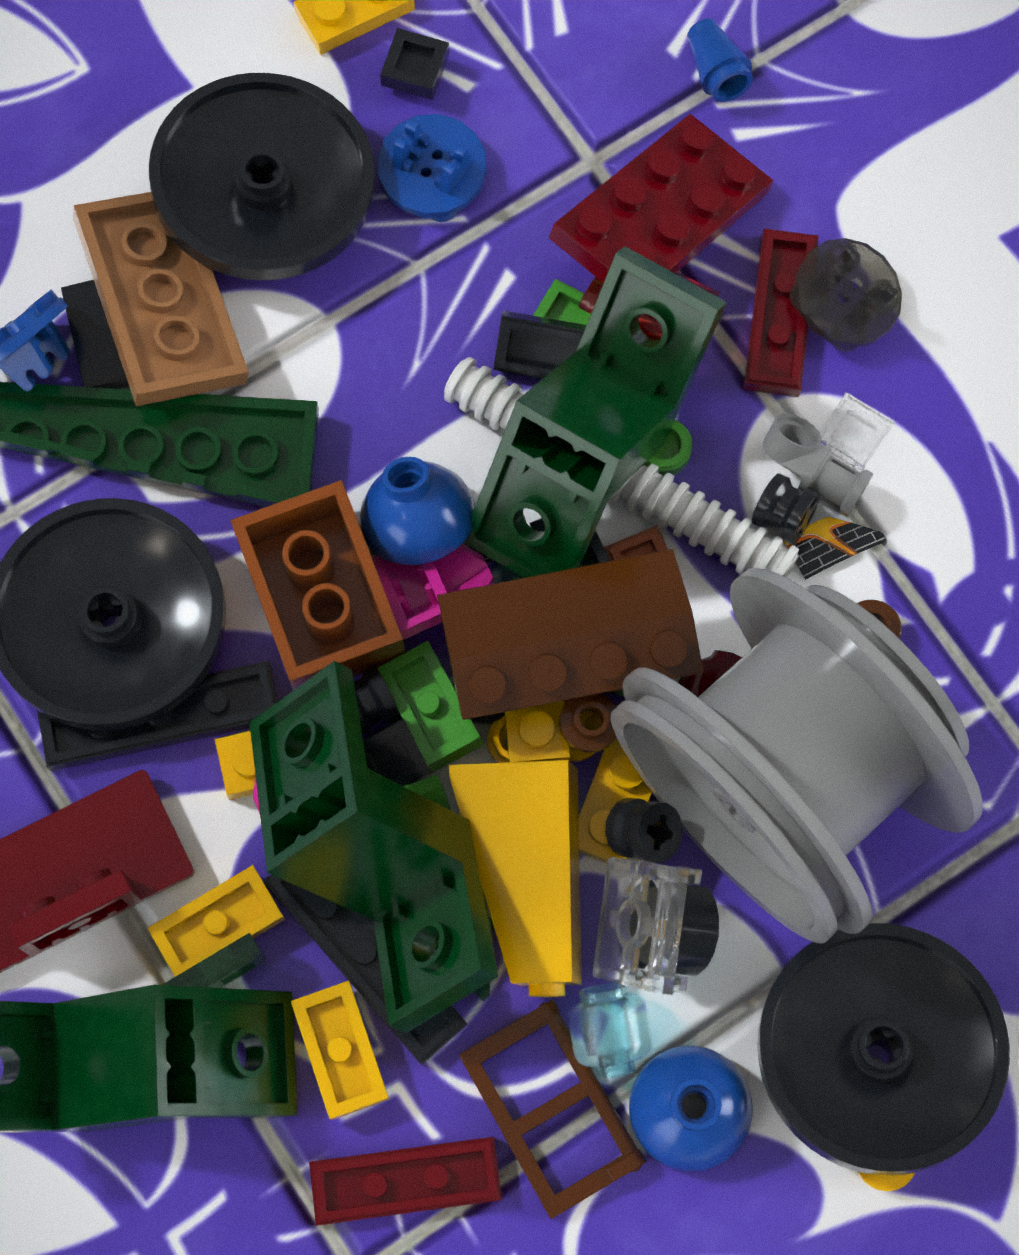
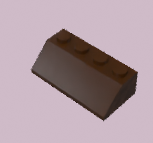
(568, 633)

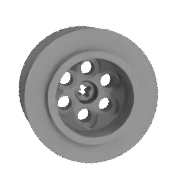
(801, 750)

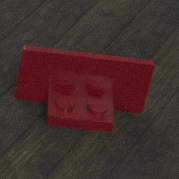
(85, 866)

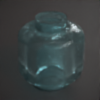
(609, 1029)

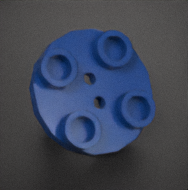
(453, 178)
(30, 338)

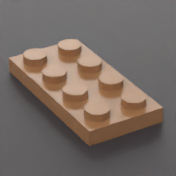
(157, 303)

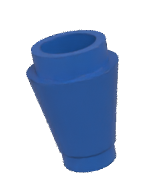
(719, 61)

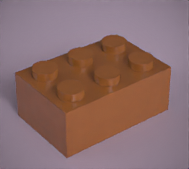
(318, 584)

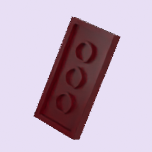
(664, 202)

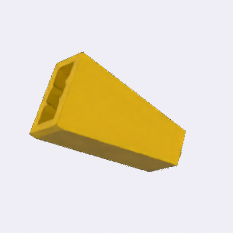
(528, 865)

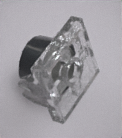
(654, 926)

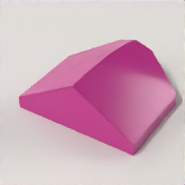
(414, 588)

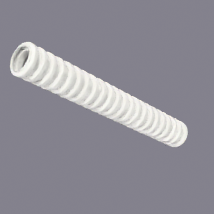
(645, 489)

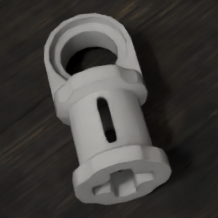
(797, 447)

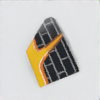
(832, 542)

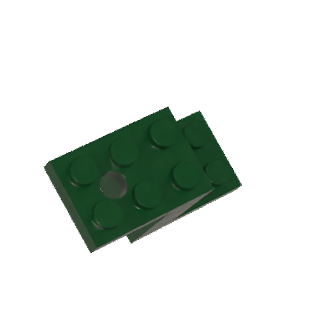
(593, 418)
(371, 848)
(146, 1058)

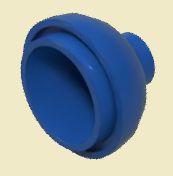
(416, 512)
(668, 1131)

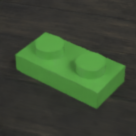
(430, 706)

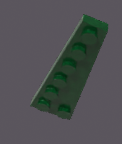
(197, 442)

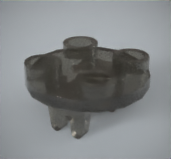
(829, 274)

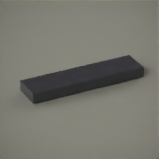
(218, 706)
(352, 947)

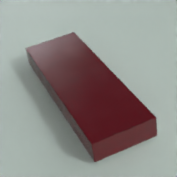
(777, 327)
(405, 1181)

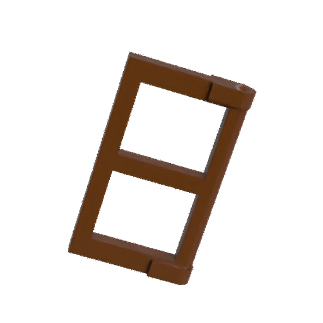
(589, 1085)

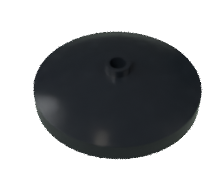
(261, 176)
(100, 564)
(917, 1004)

